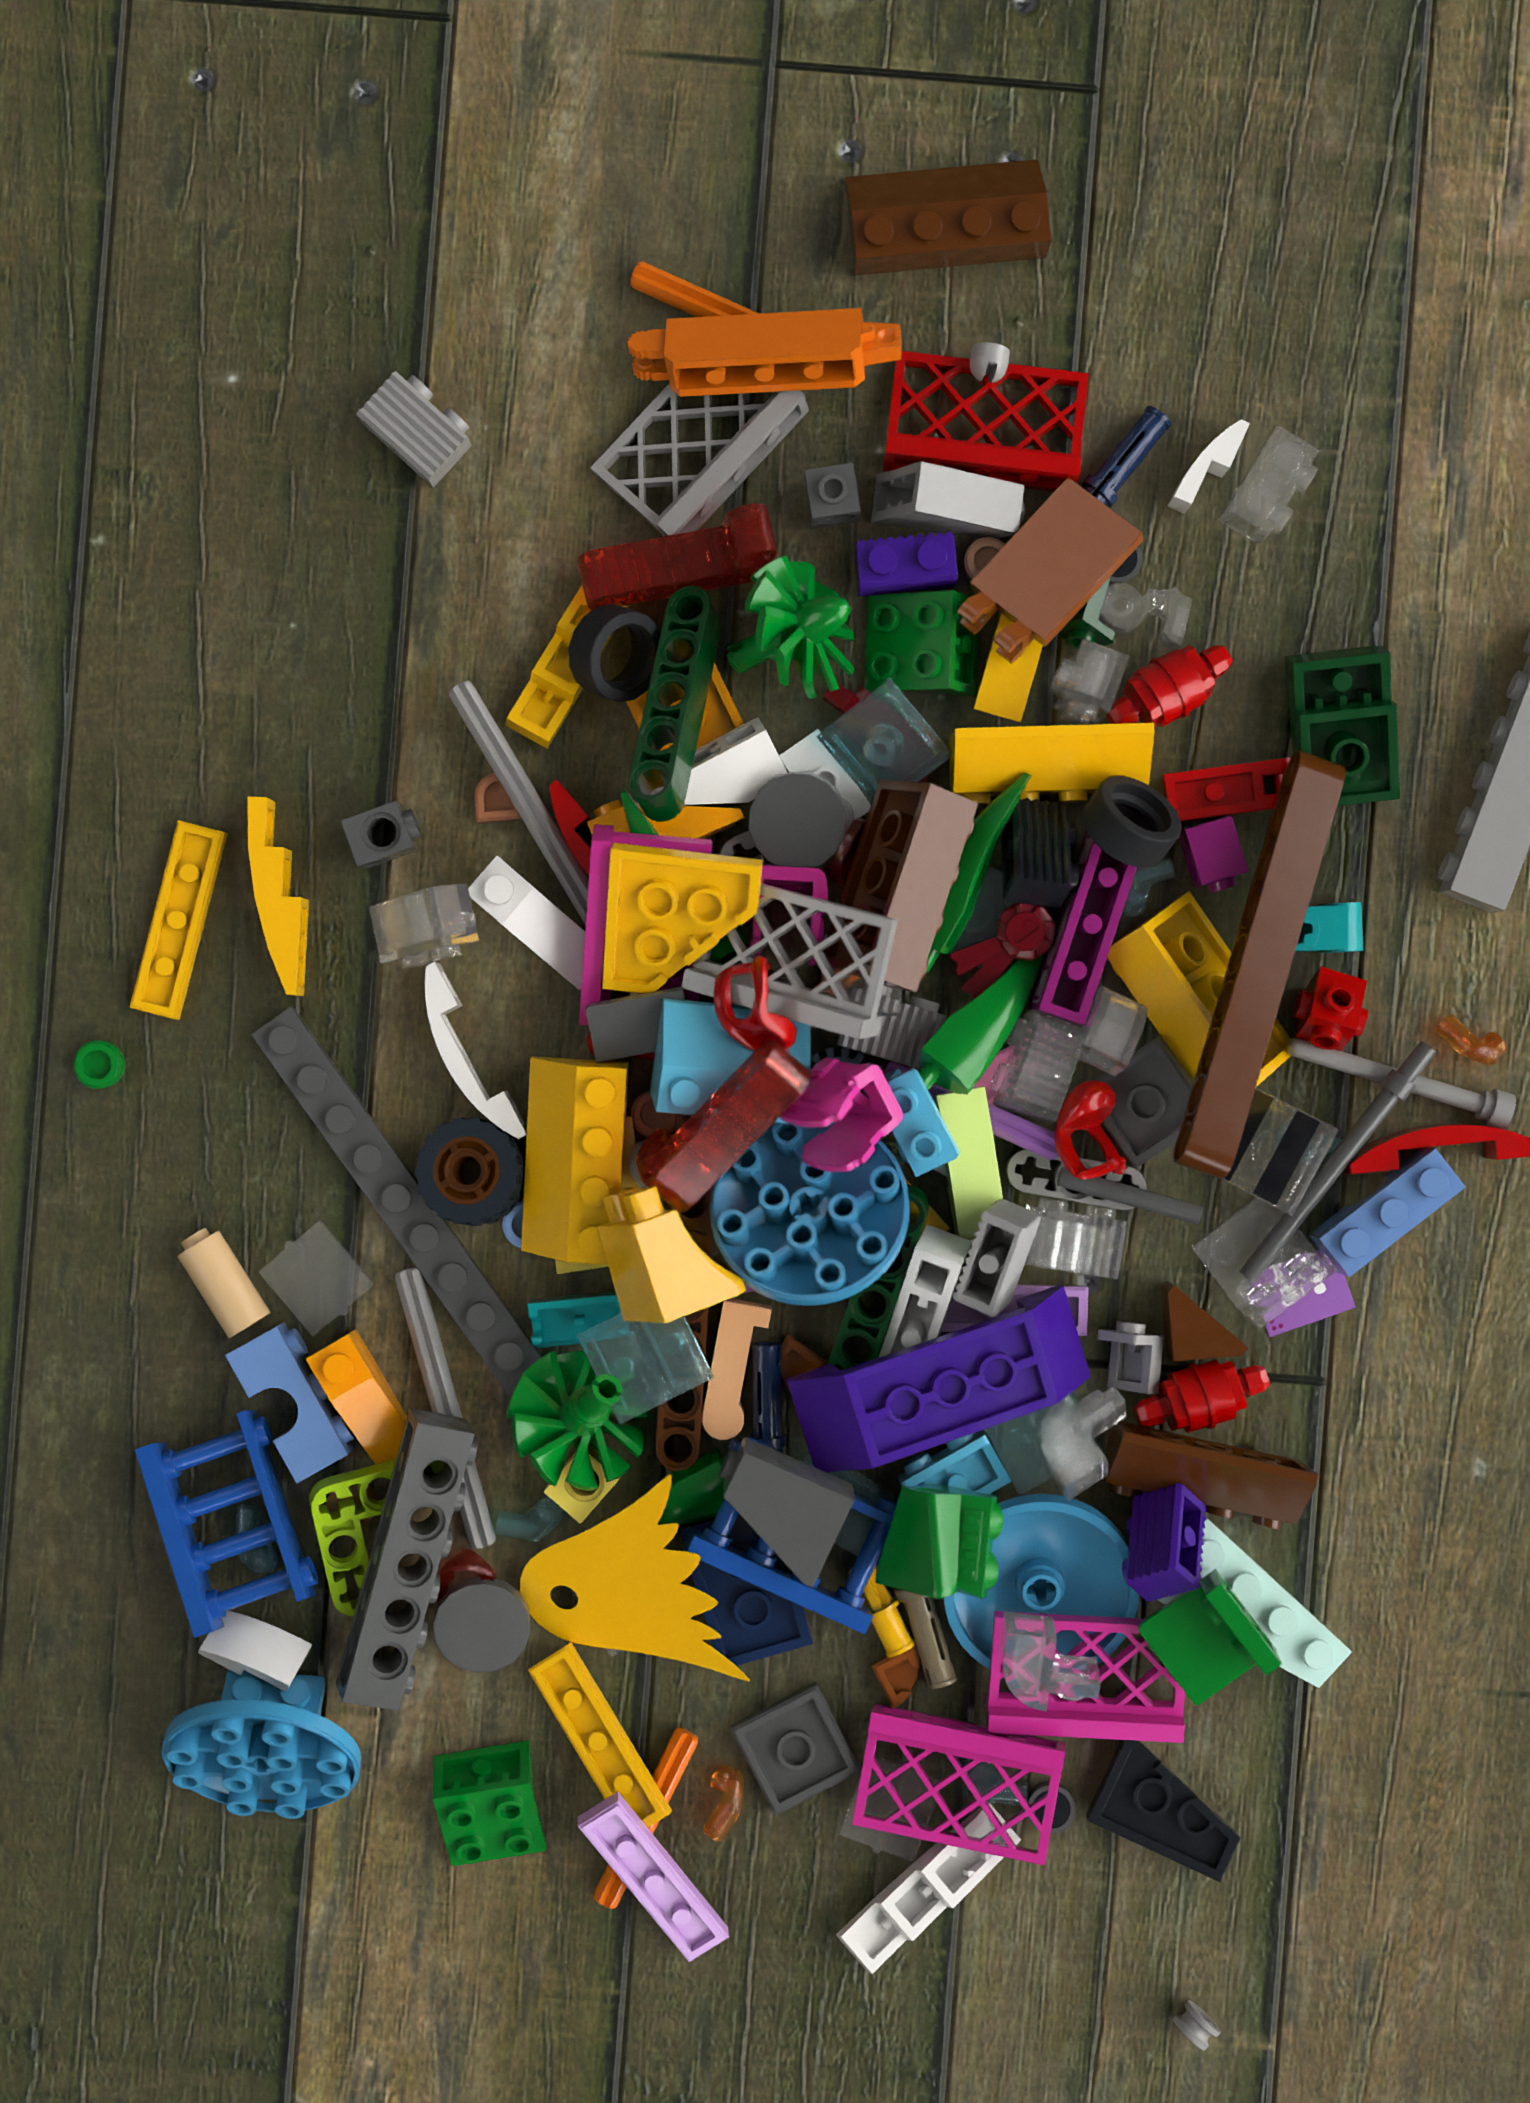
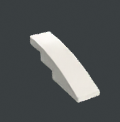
(920, 1895)

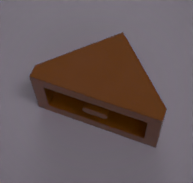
(1192, 1331)

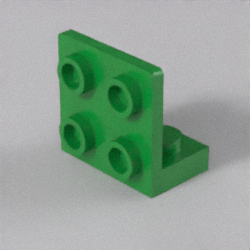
(920, 643)
(1208, 1639)
(487, 1803)

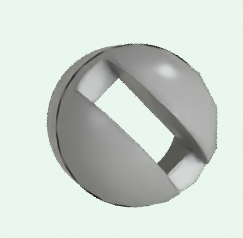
(989, 360)

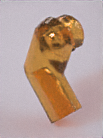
(1468, 1044)
(729, 1808)

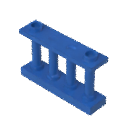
(178, 1513)
(759, 1568)

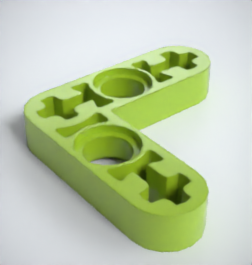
(347, 1522)

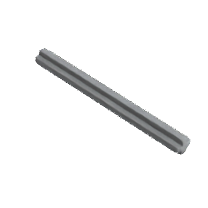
(522, 794)
(442, 1394)

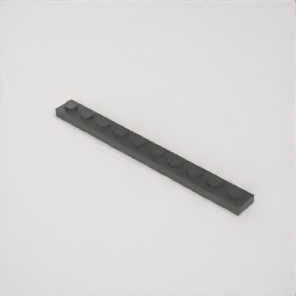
(395, 1197)

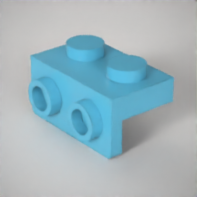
(922, 1133)
(965, 1464)

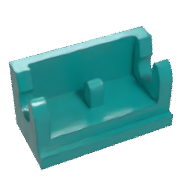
(561, 1318)

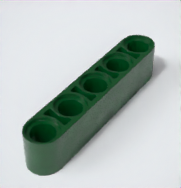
(677, 723)
(870, 1323)

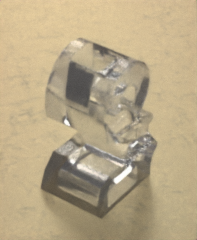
(1126, 609)

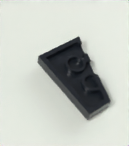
(1161, 1813)

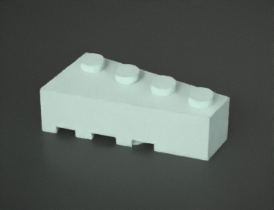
(1299, 1637)

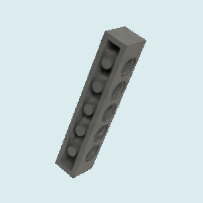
(385, 1680)

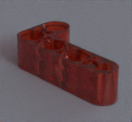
(665, 564)
(722, 1128)

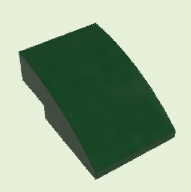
(1347, 716)

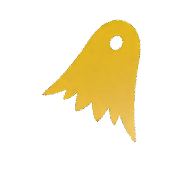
(627, 1588)

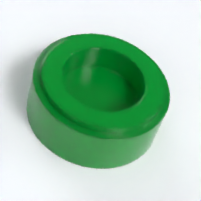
(99, 1064)

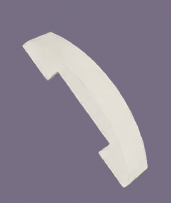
(440, 1001)

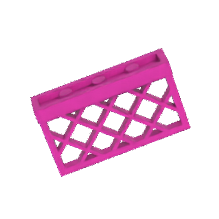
(595, 930)
(1090, 1717)
(966, 1741)

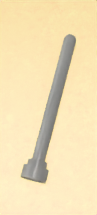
(1492, 1107)

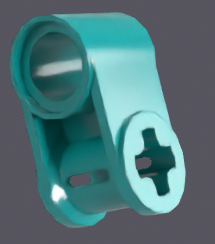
(1332, 928)

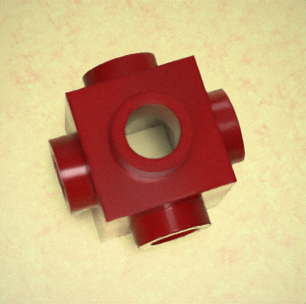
(1331, 1009)

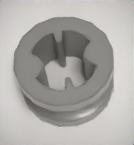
(1196, 2025)

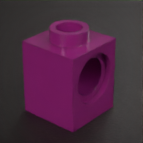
(1213, 854)

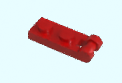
(1223, 789)

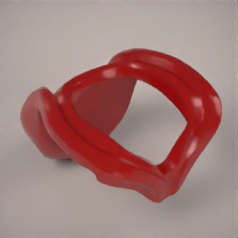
(759, 1024)
(1086, 1110)

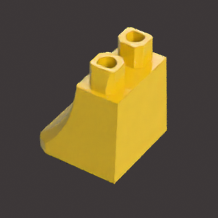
(656, 1262)

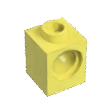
(577, 1501)

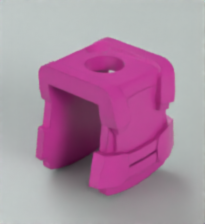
(800, 880)
(860, 1120)

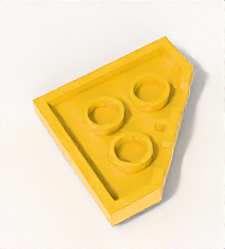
(671, 910)

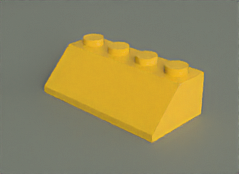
(1058, 758)
(1177, 971)
(572, 1155)

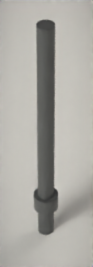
(1396, 1087)

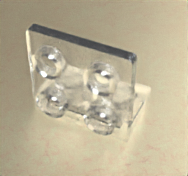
(1285, 1280)

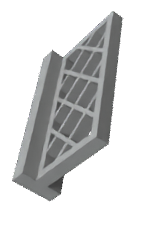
(721, 474)
(793, 998)

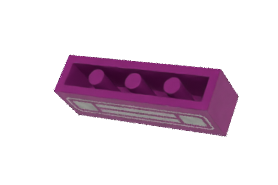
(1082, 936)

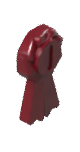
(1021, 933)

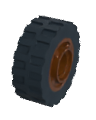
(442, 1166)

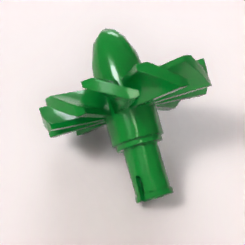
(794, 623)
(568, 1408)

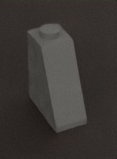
(787, 1504)

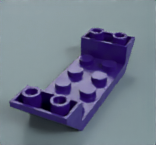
(941, 1386)

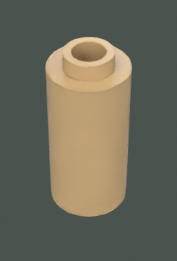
(222, 1282)

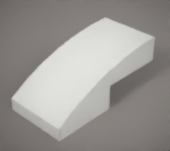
(1214, 459)
(256, 1649)

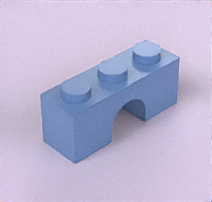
(1375, 1223)
(279, 1362)

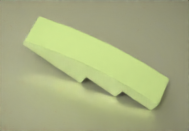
(975, 1172)

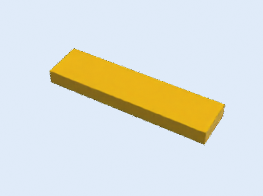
(178, 920)
(597, 1733)

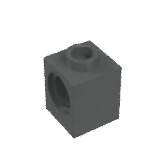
(832, 496)
(360, 834)

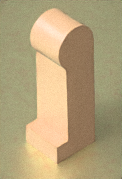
(722, 1406)

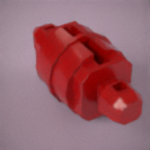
(1170, 686)
(1201, 1396)

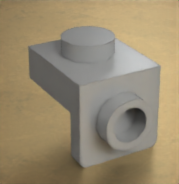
(1133, 1357)

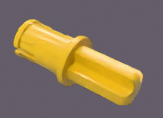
(886, 1618)

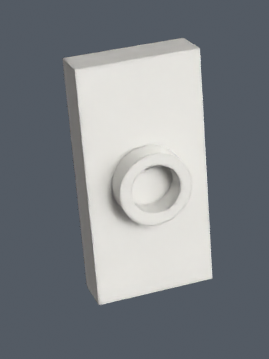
(813, 757)

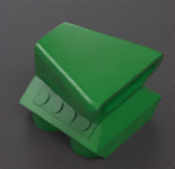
(941, 1542)

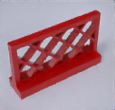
(1029, 467)

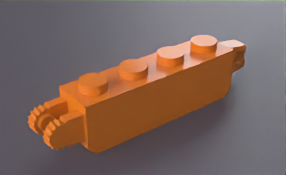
(764, 351)

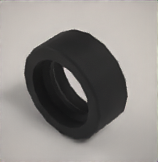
(588, 644)
(1131, 844)

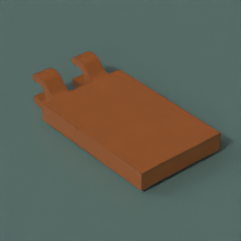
(1049, 569)

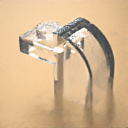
(1110, 1031)
(1068, 1441)
(1034, 1668)

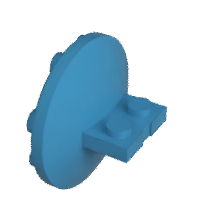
(806, 1229)
(263, 1747)

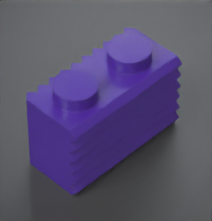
(906, 564)
(1165, 1543)

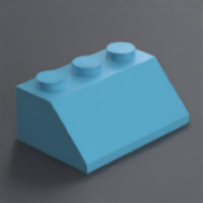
(699, 1055)

